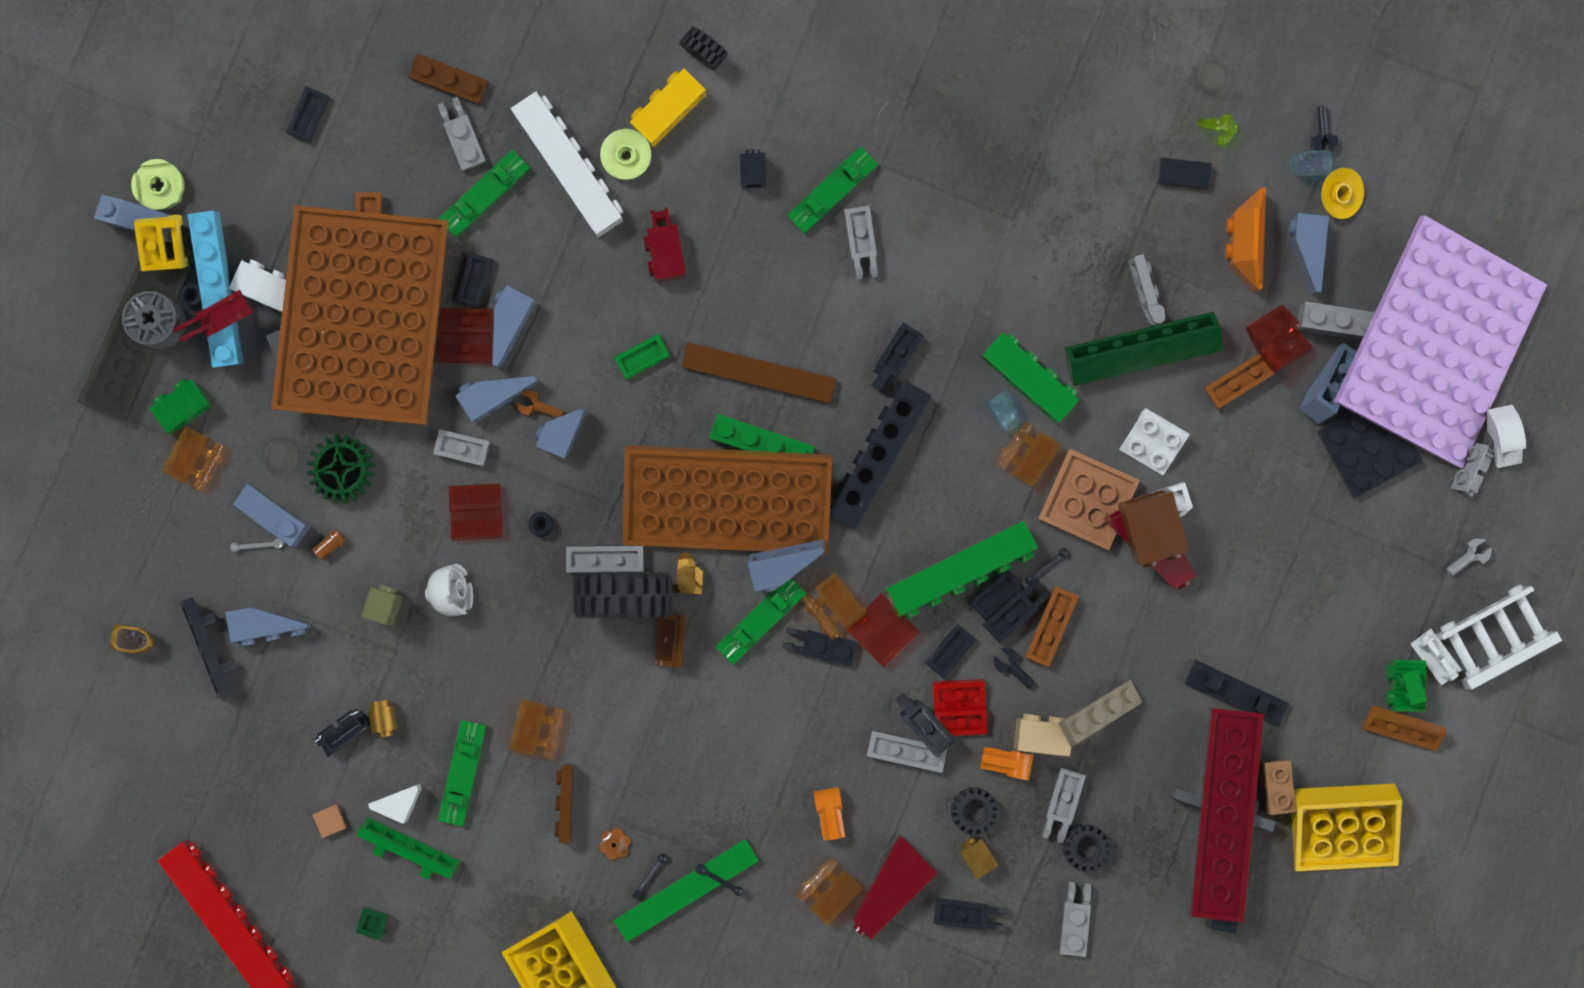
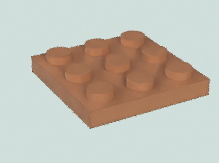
(1085, 495)

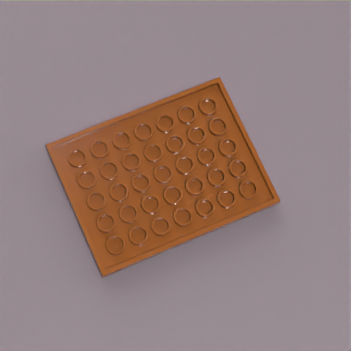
(360, 315)

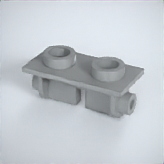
(1467, 478)

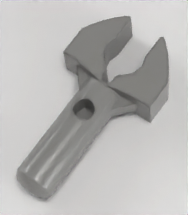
(1470, 556)

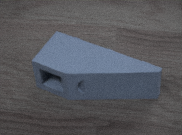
(255, 623)

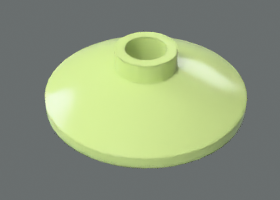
(625, 141)

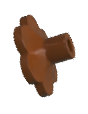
(615, 836)

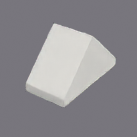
(397, 805)

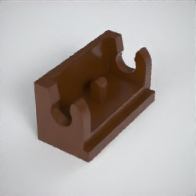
(670, 640)

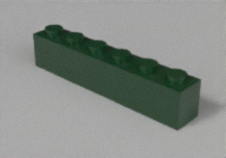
(1144, 348)

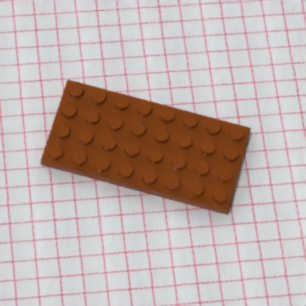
(725, 498)

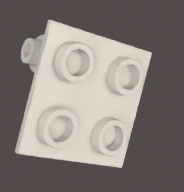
(1154, 441)

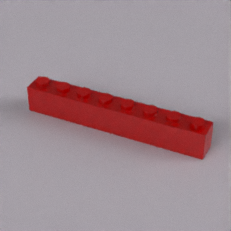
(224, 918)

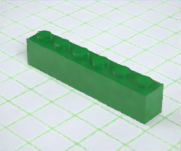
(961, 570)

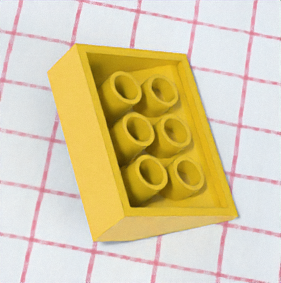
(1346, 827)
(557, 958)

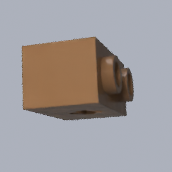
(1277, 786)

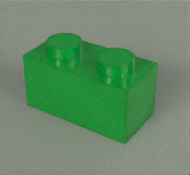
(1412, 687)

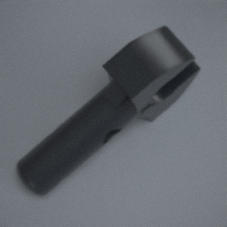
(1323, 130)
(1021, 675)

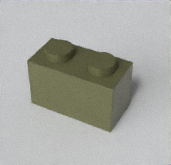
(382, 605)

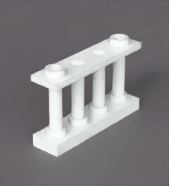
(1520, 650)

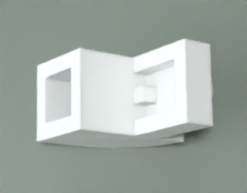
(1508, 435)

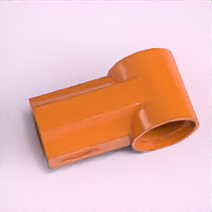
(1012, 763)
(829, 809)

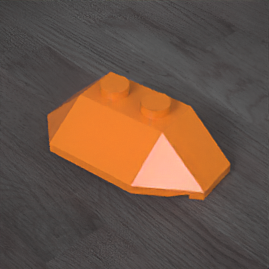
(1247, 241)

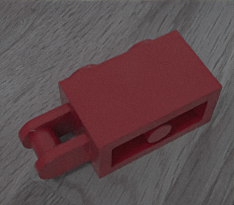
(665, 249)

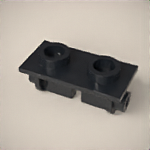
(350, 726)

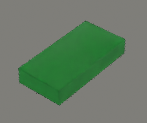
(642, 357)

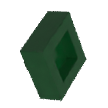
(372, 923)

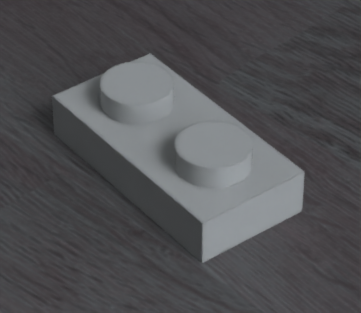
(461, 447)

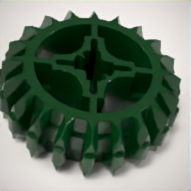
(339, 458)

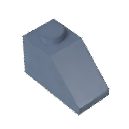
(560, 433)

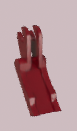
(217, 316)

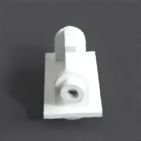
(1437, 657)

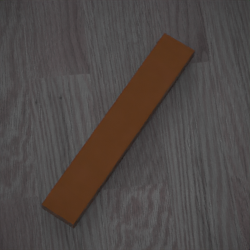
(758, 372)

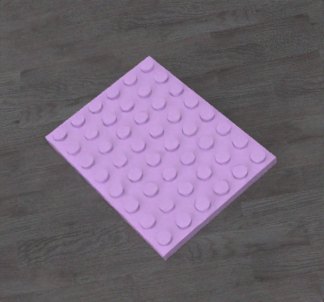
(1440, 342)

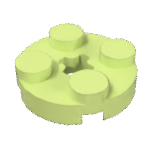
(168, 174)

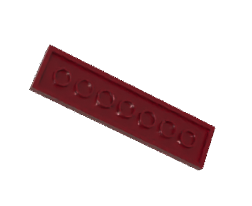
(1226, 815)

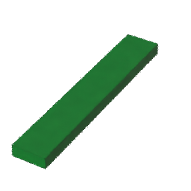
(685, 891)

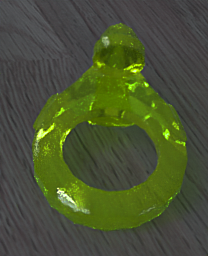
(1225, 123)

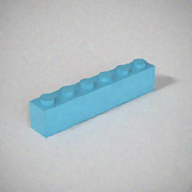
(214, 282)

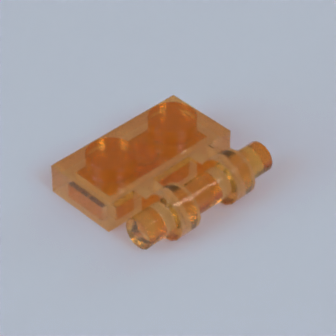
(186, 455)
(1035, 459)
(840, 601)
(529, 726)
(836, 895)

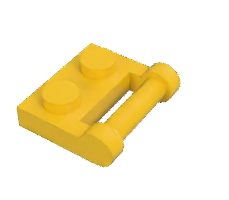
(152, 244)

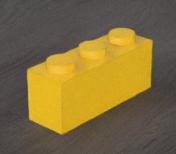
(667, 107)

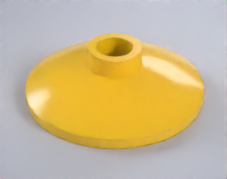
(1342, 193)

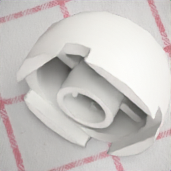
(449, 592)

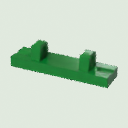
(832, 190)
(485, 193)
(760, 620)
(462, 772)
(408, 848)

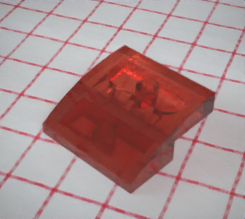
(466, 335)
(1278, 339)
(476, 512)
(882, 631)

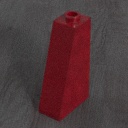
(1174, 572)
(894, 886)

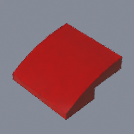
(961, 706)

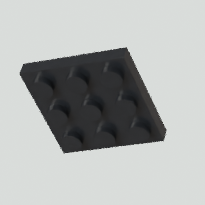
(1366, 453)

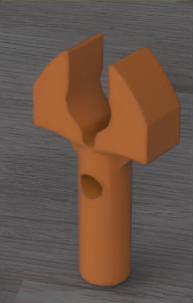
(538, 406)

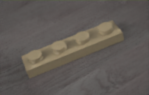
(1100, 713)

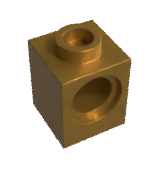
(977, 856)

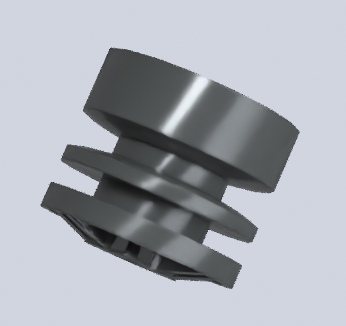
(166, 315)

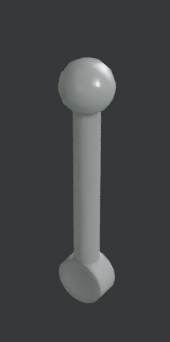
(235, 547)

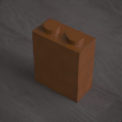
(1153, 528)

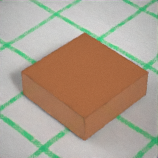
(329, 821)

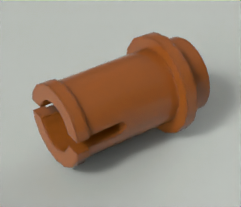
(329, 544)

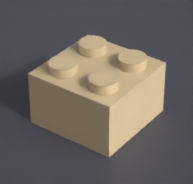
(1040, 736)

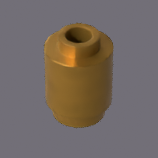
(382, 718)

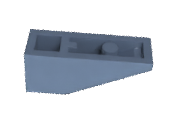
(121, 214)
(1309, 244)
(510, 315)
(488, 396)
(1320, 397)
(271, 516)
(777, 566)

